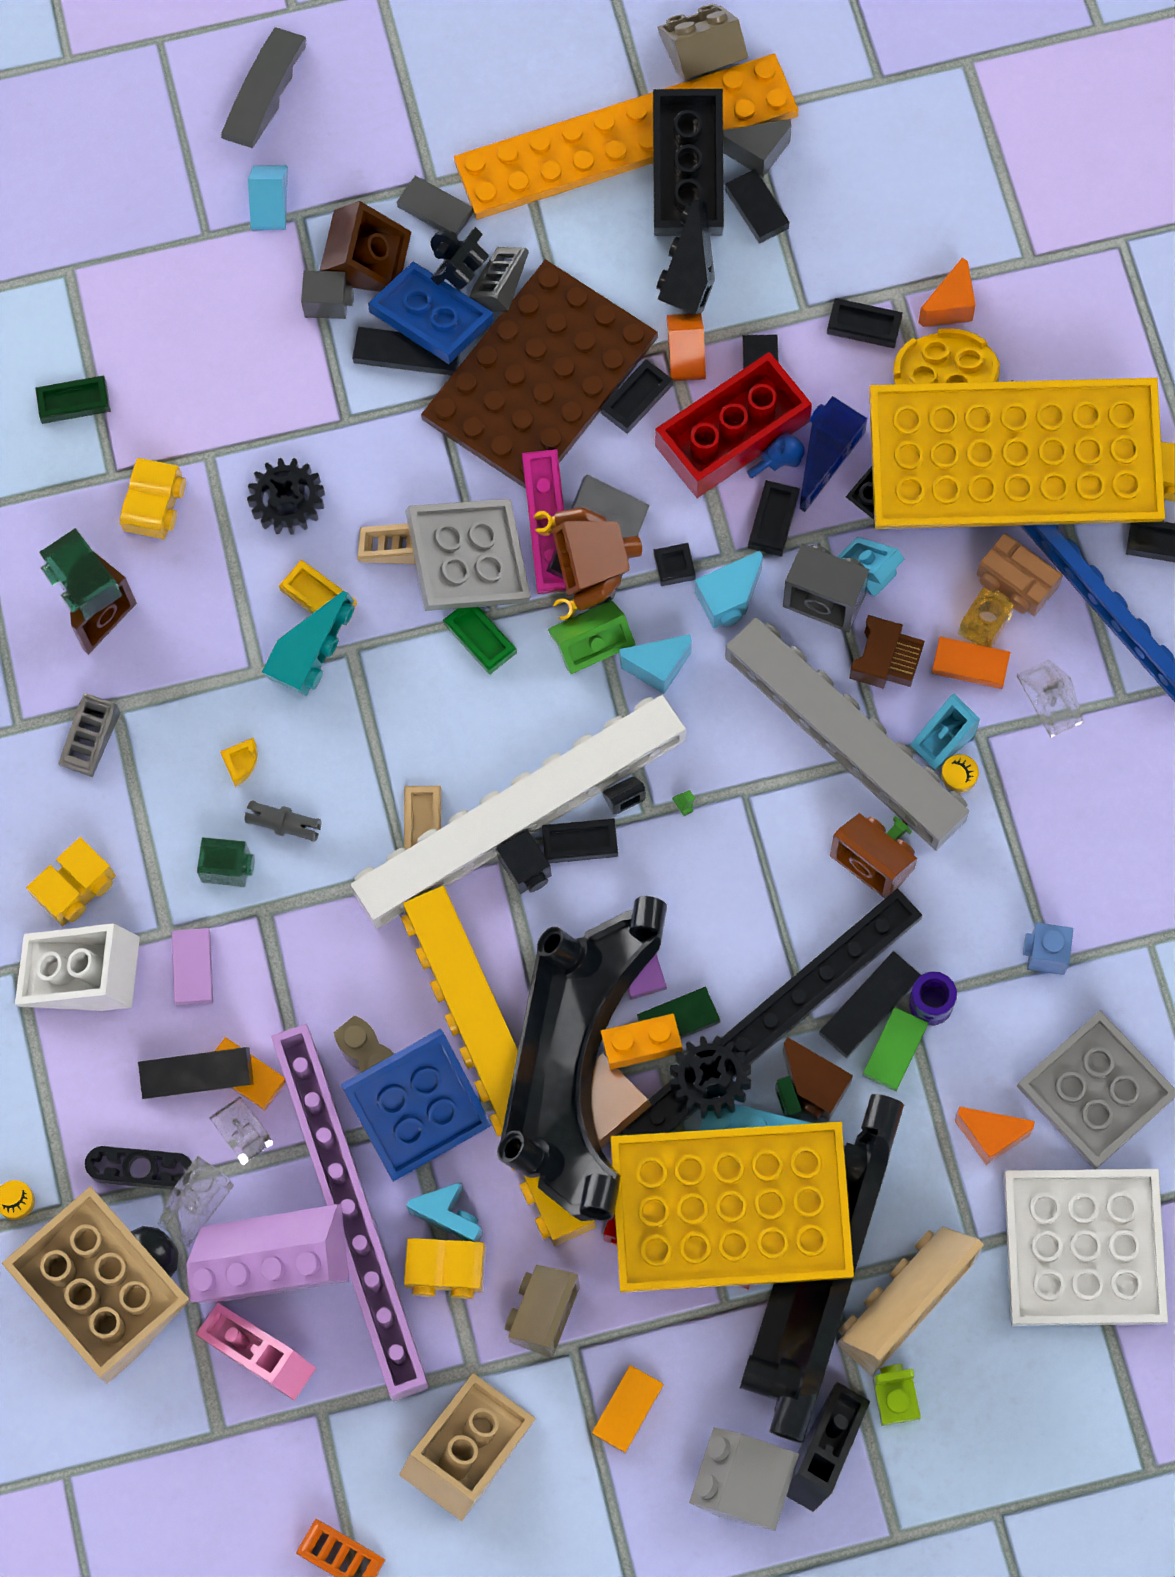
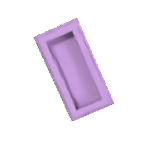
(192, 966)

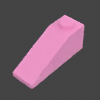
(256, 1351)

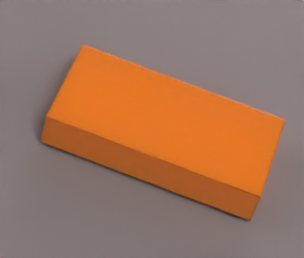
(970, 662)

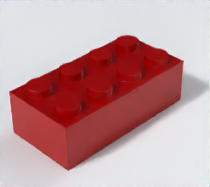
(732, 424)

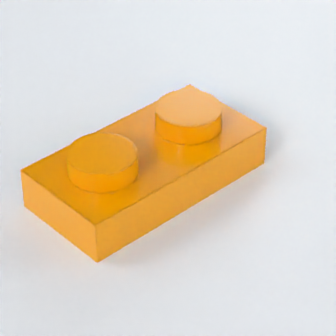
(641, 1041)

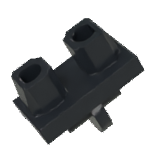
(459, 257)

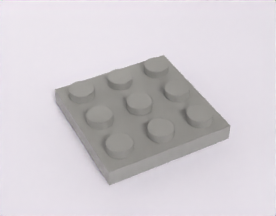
(467, 554)
(1097, 1089)

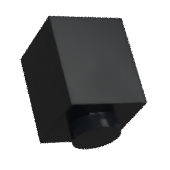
(524, 862)

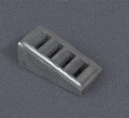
(82, 717)

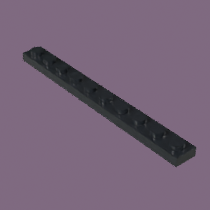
(794, 1001)

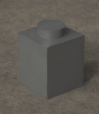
(326, 294)

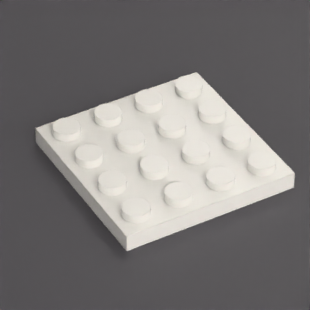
(1085, 1247)

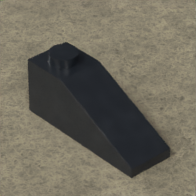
(827, 1447)

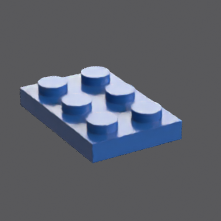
(430, 313)

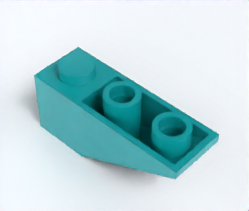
(302, 650)

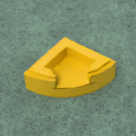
(240, 760)

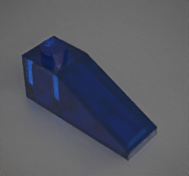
(832, 438)

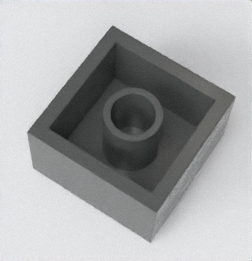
(825, 587)

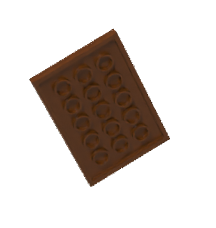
(539, 372)

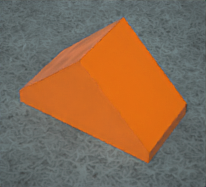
(952, 299)
(686, 346)
(992, 1132)

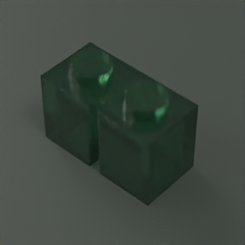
(80, 574)

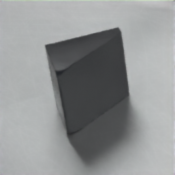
(625, 795)

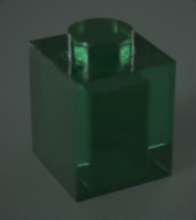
(225, 862)

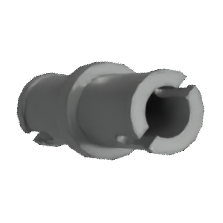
(283, 821)

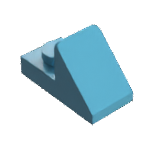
(876, 557)
(437, 1210)

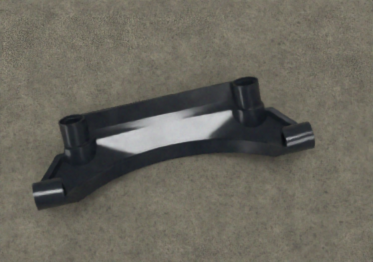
(549, 1103)
(806, 1315)

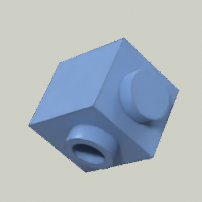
(1048, 948)

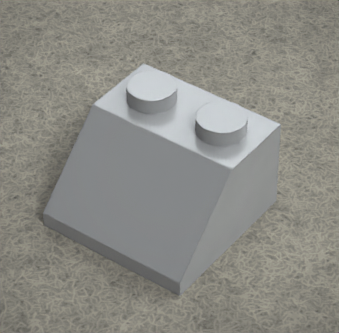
(744, 1479)

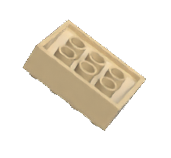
(97, 1284)
(908, 1298)

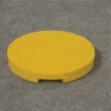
(946, 358)

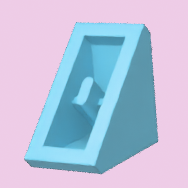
(268, 197)
(657, 661)
(946, 732)

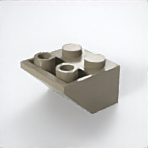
(703, 41)

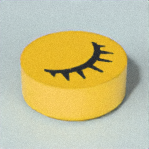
(959, 773)
(16, 1200)

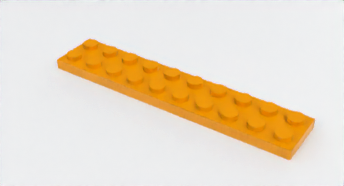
(609, 140)

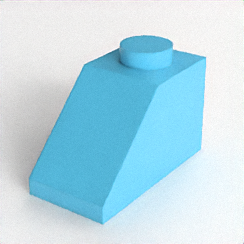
(729, 590)

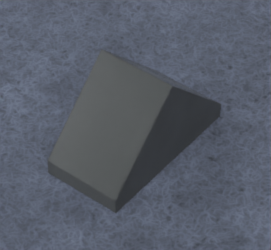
(757, 144)

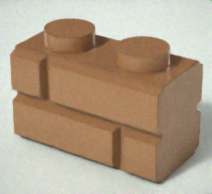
(1018, 575)

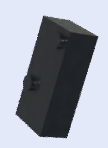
(687, 157)

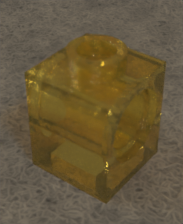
(982, 631)

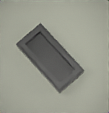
(434, 206)

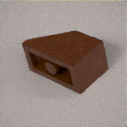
(815, 1080)

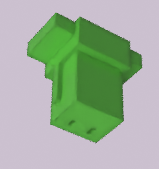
(684, 802)
(898, 829)

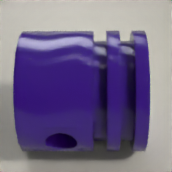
(933, 998)

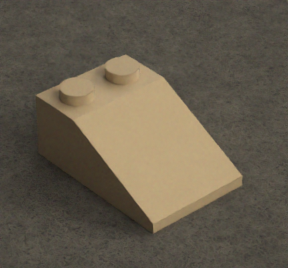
(466, 1446)

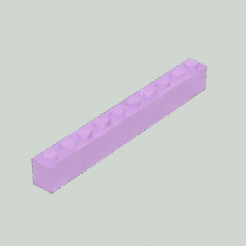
(342, 1186)

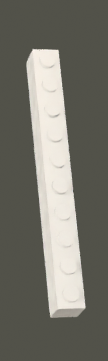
(528, 804)

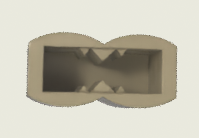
(360, 1045)

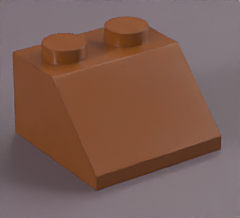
(872, 854)

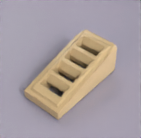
(395, 555)

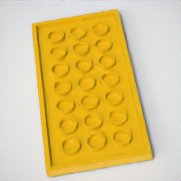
(1016, 453)

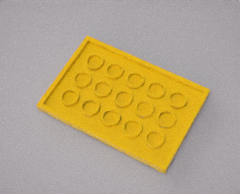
(732, 1207)

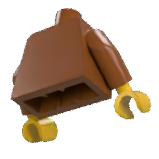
(589, 555)

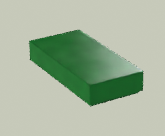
(480, 637)

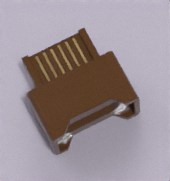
(887, 655)

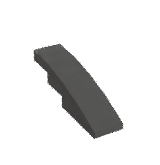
(263, 86)

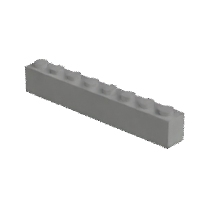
(847, 733)

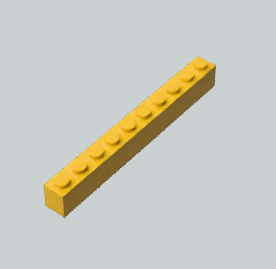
(482, 1030)

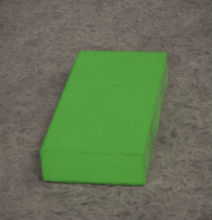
(895, 1049)

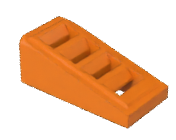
(311, 1540)

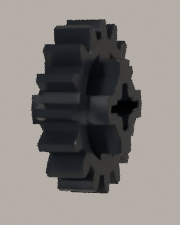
(288, 510)
(697, 1067)

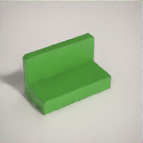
(592, 636)

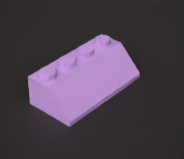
(268, 1255)

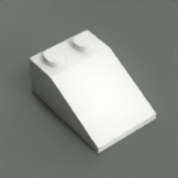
(78, 968)

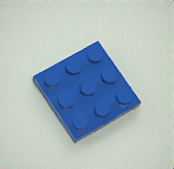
(416, 1104)

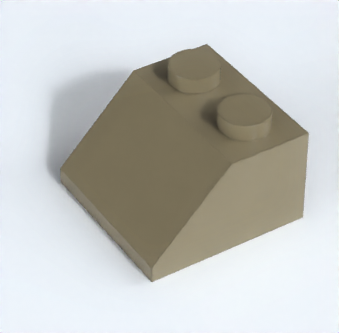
(543, 1310)

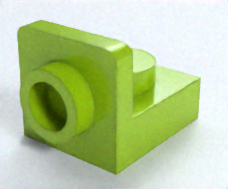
(896, 1395)

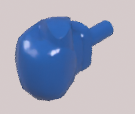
(782, 451)

